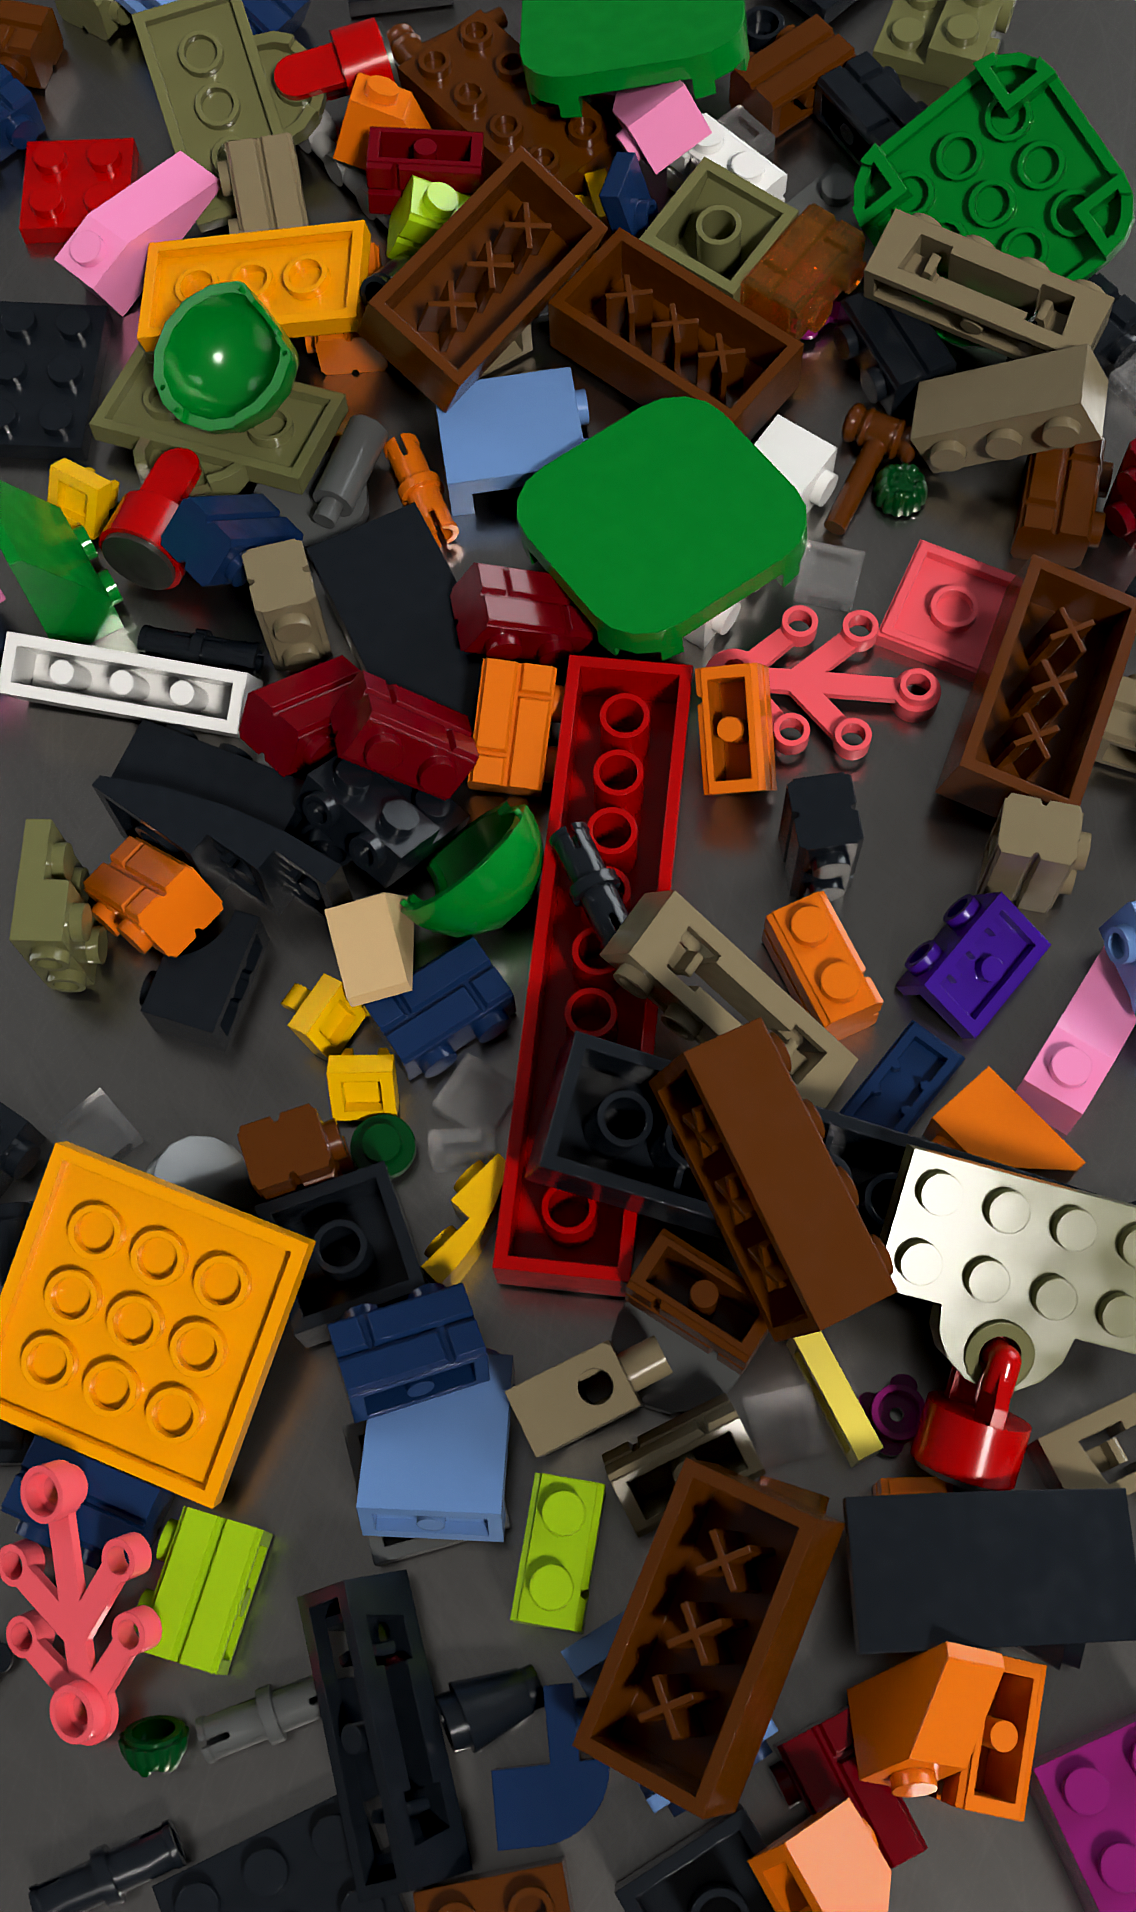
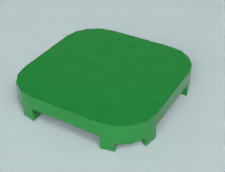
(627, 44)
(1005, 163)
(662, 524)

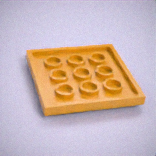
(143, 1321)

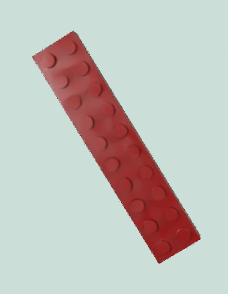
(624, 778)

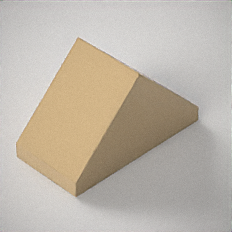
(373, 947)

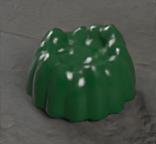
(900, 489)
(154, 1744)

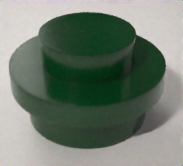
(384, 1139)

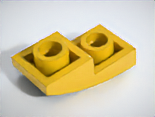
(478, 1206)

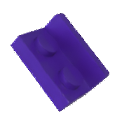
(974, 961)

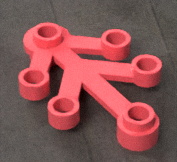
(812, 682)
(84, 1695)

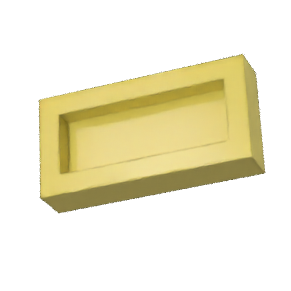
(835, 1397)

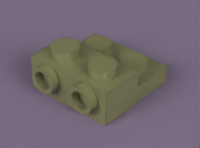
(941, 37)
(51, 912)

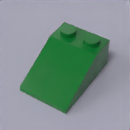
(56, 569)

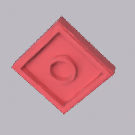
(944, 610)

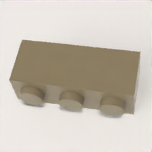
(1010, 409)

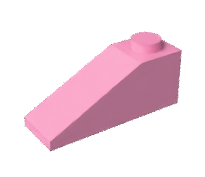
(658, 123)
(113, 240)
(1080, 1048)

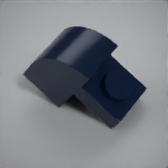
(552, 1799)

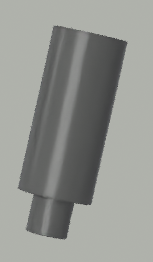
(348, 469)

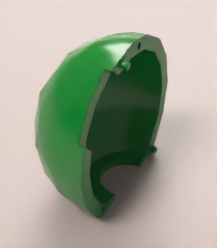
(224, 360)
(482, 874)

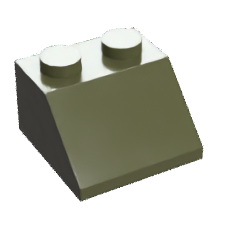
(719, 226)

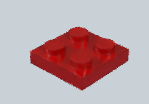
(69, 181)

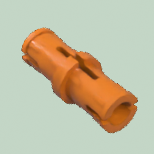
(420, 486)

